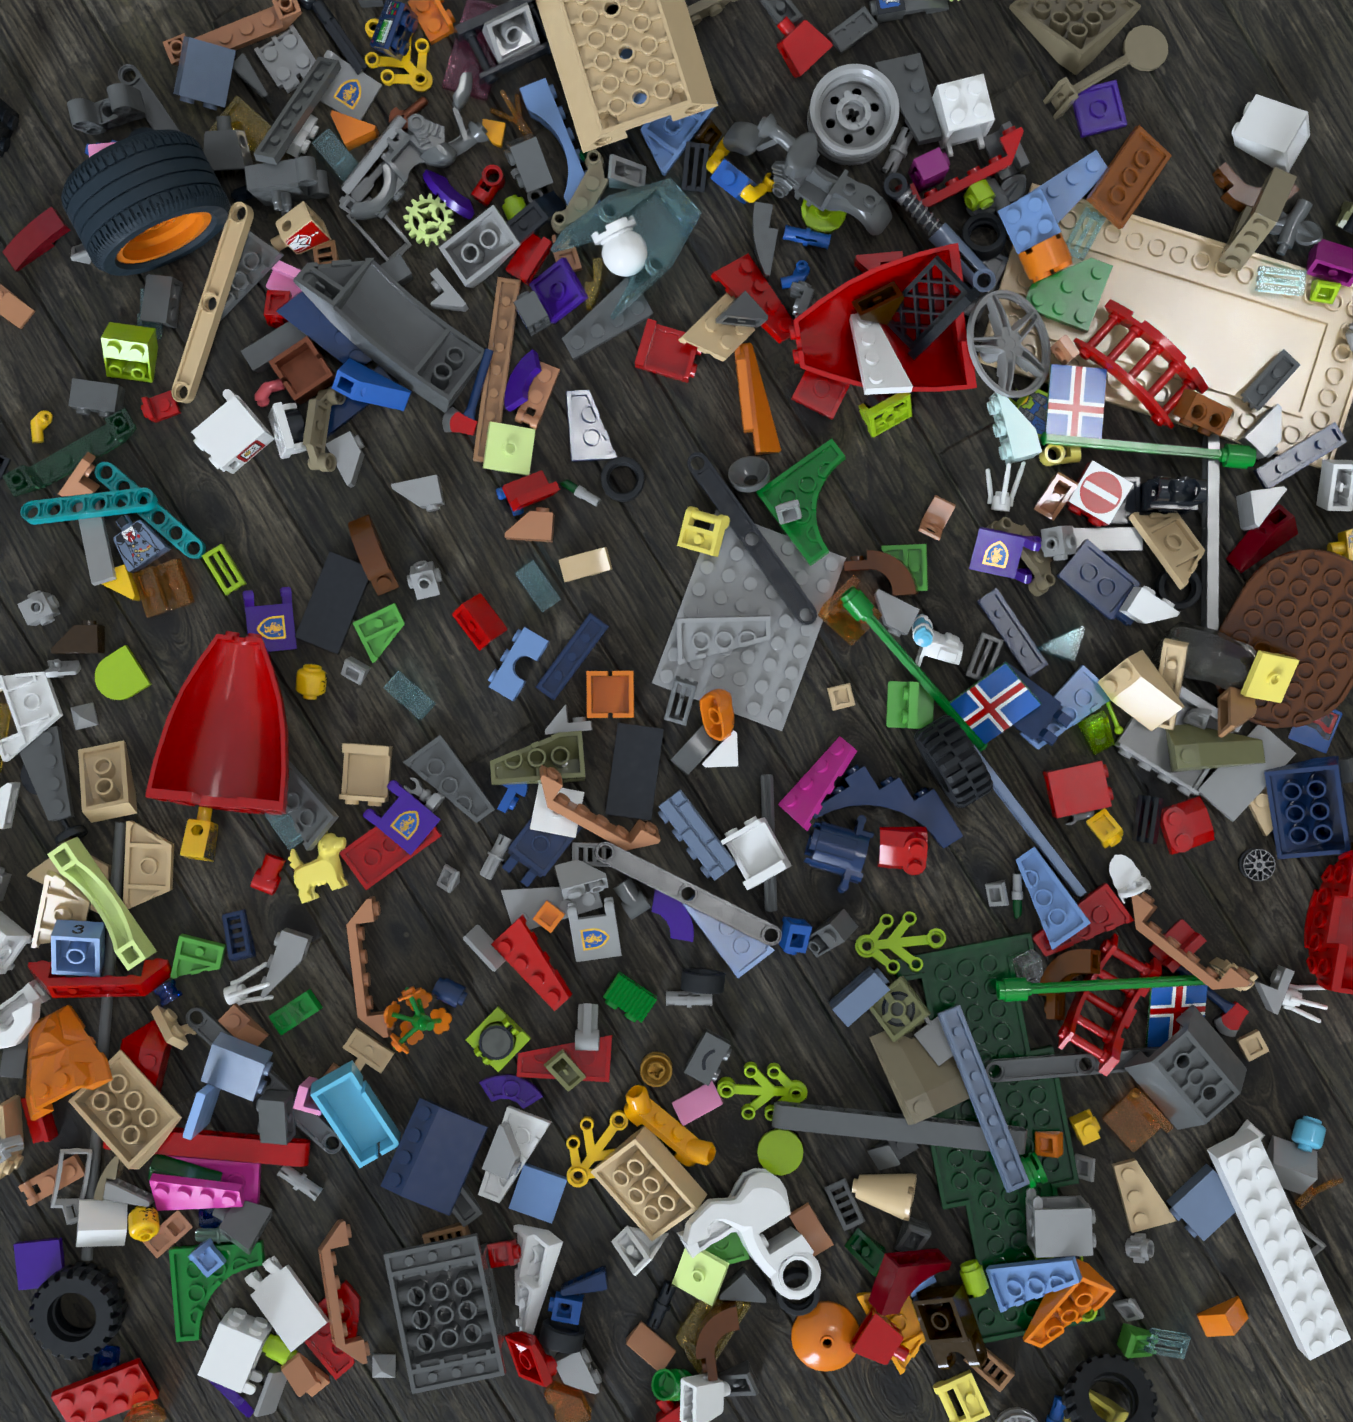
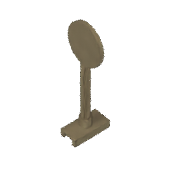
(1142, 49)

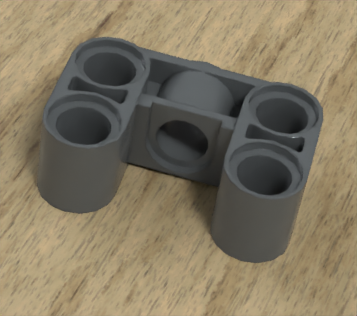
(121, 107)

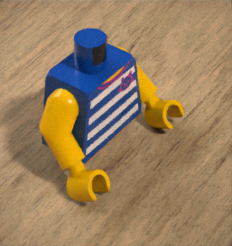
(734, 180)

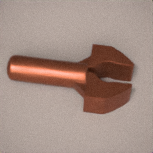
(413, 109)

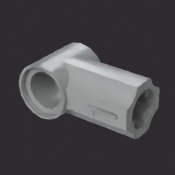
(587, 1035)

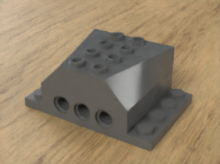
(447, 1312)

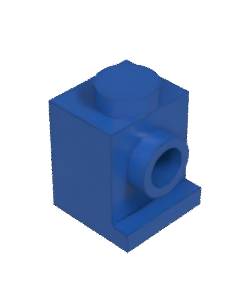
(801, 932)
(567, 1315)

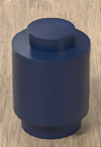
(450, 992)

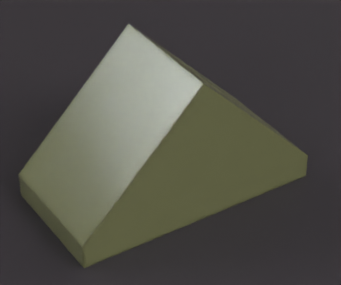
(565, 1070)

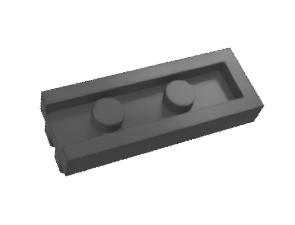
(1270, 380)

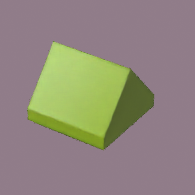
(1324, 291)

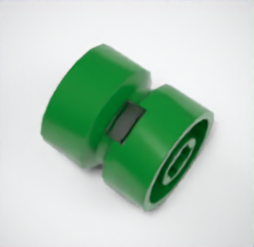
(667, 1383)

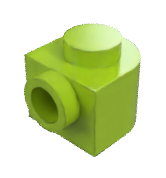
(979, 195)

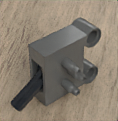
(283, 183)

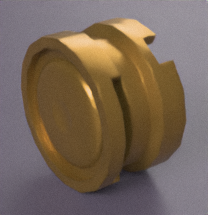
(656, 1069)

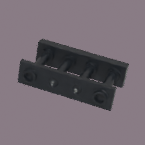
(469, 29)

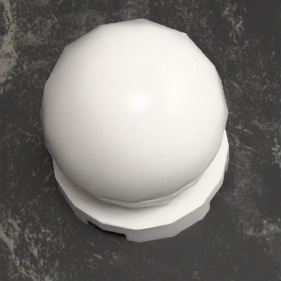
(622, 249)

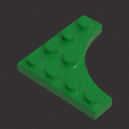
(804, 483)
(193, 1290)

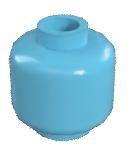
(1308, 1134)

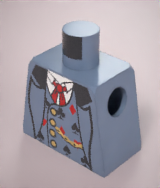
(138, 544)

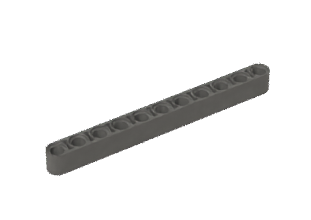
(886, 1126)

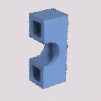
(526, 645)

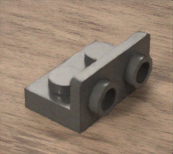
(804, 297)

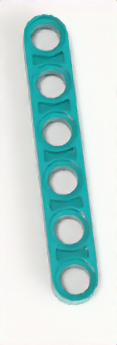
(88, 511)
(169, 522)

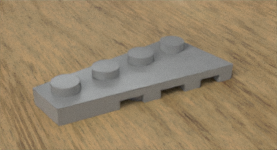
(712, 635)
(530, 900)

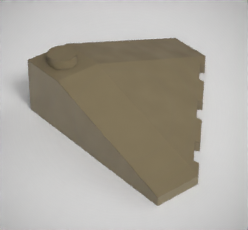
(1074, 29)
(916, 1079)

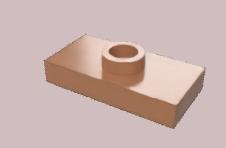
(1064, 350)

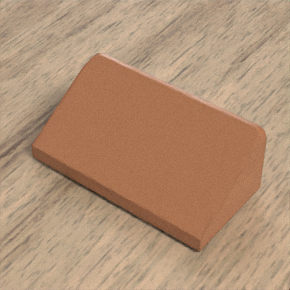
(650, 1346)

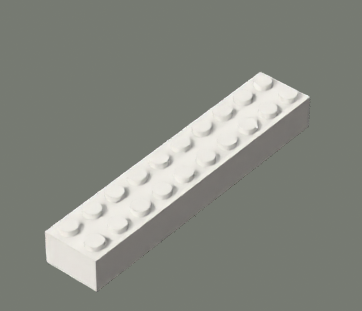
(1279, 1243)

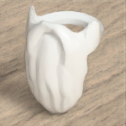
(1127, 877)

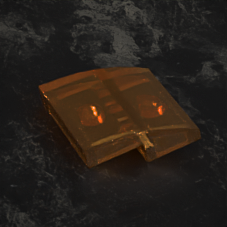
(163, 588)

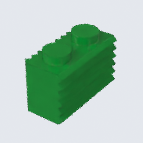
(629, 997)

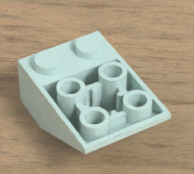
(1015, 432)

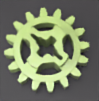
(419, 214)

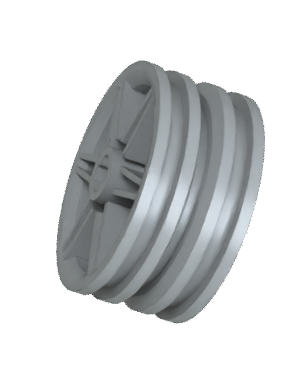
(874, 89)

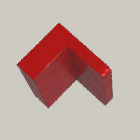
(529, 258)
(529, 490)
(479, 621)
(1188, 939)
(42, 1128)

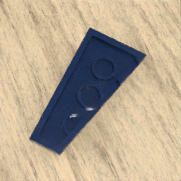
(313, 323)

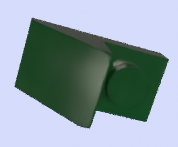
(866, 1250)

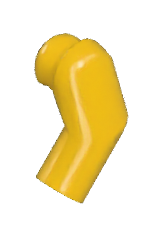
(39, 424)

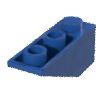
(369, 387)

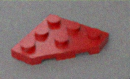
(321, 1343)

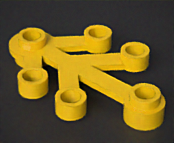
(414, 73)
(594, 1151)

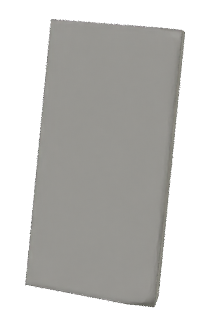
(481, 943)
(271, 1392)

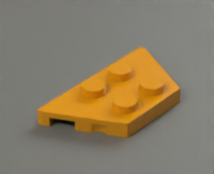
(906, 1322)

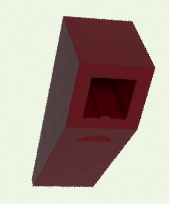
(1259, 542)

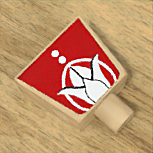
(300, 230)

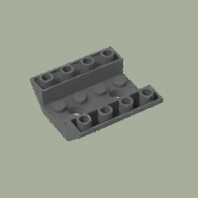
(1180, 1088)

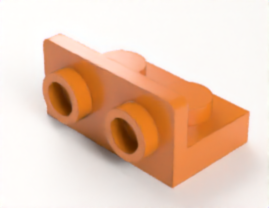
(433, 19)

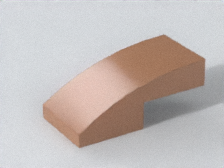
(810, 1227)
(170, 1232)

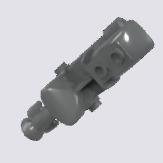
(422, 144)
(806, 177)

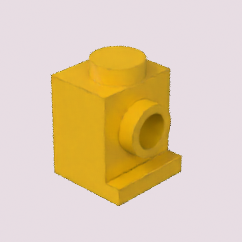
(1085, 1127)

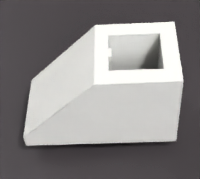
(1146, 608)

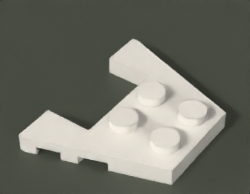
(32, 708)

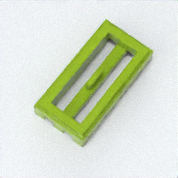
(234, 586)

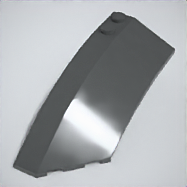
(393, 328)

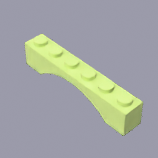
(126, 935)

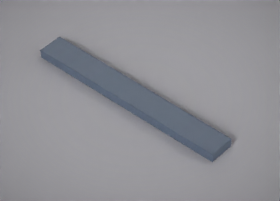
(1033, 832)
(983, 1098)

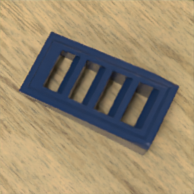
(230, 937)
(589, 1282)

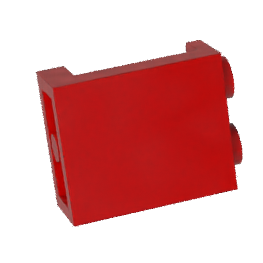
(664, 354)
(1078, 789)

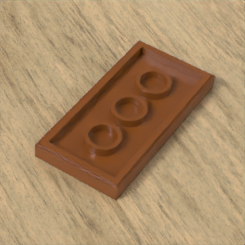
(1128, 177)

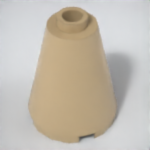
(887, 1192)

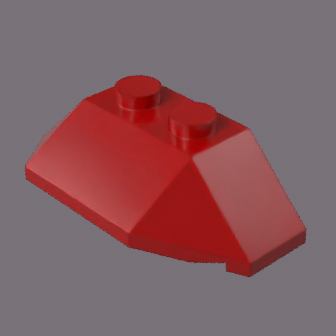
(148, 1052)

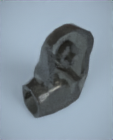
(1210, 655)

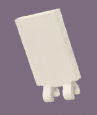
(286, 1303)

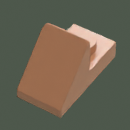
(14, 308)
(78, 481)
(1056, 495)
(243, 1026)
(304, 1376)

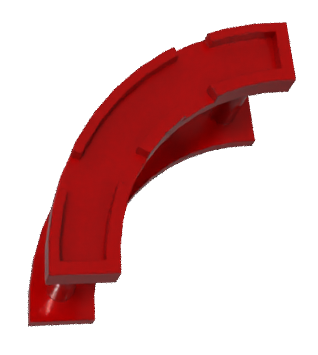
(1159, 345)
(1122, 1016)

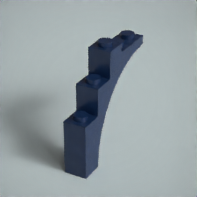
(924, 808)

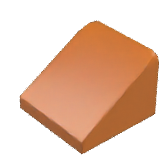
(1049, 1143)

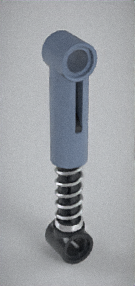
(940, 234)

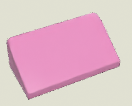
(697, 1103)

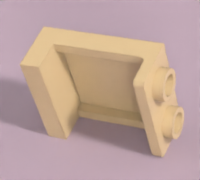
(366, 773)

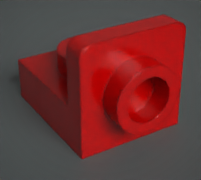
(273, 301)
(160, 407)

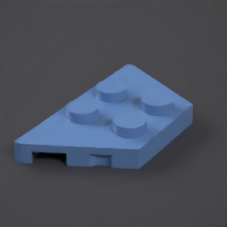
(669, 137)

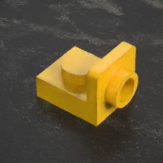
(1105, 828)

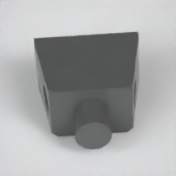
(226, 147)
(243, 1224)

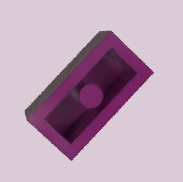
(929, 169)
(1331, 262)

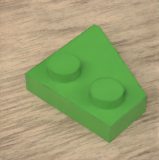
(914, 558)
(379, 629)
(196, 955)

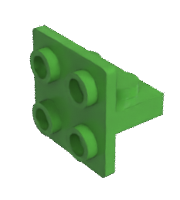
(908, 705)

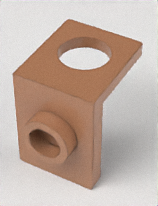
(936, 517)

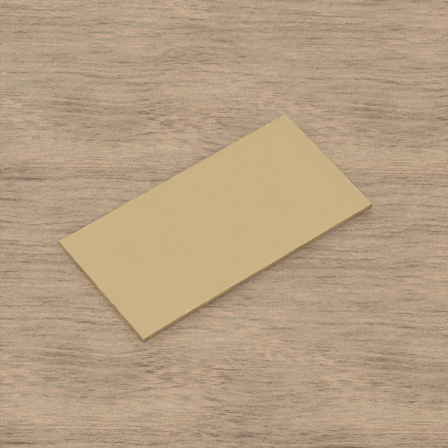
(1212, 319)

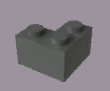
(529, 161)

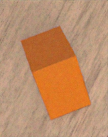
(354, 131)
(1223, 1318)

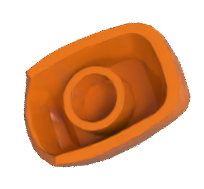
(717, 714)

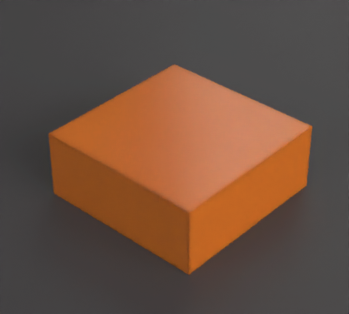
(549, 916)

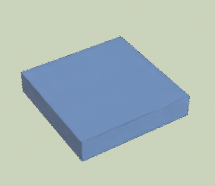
(538, 1193)

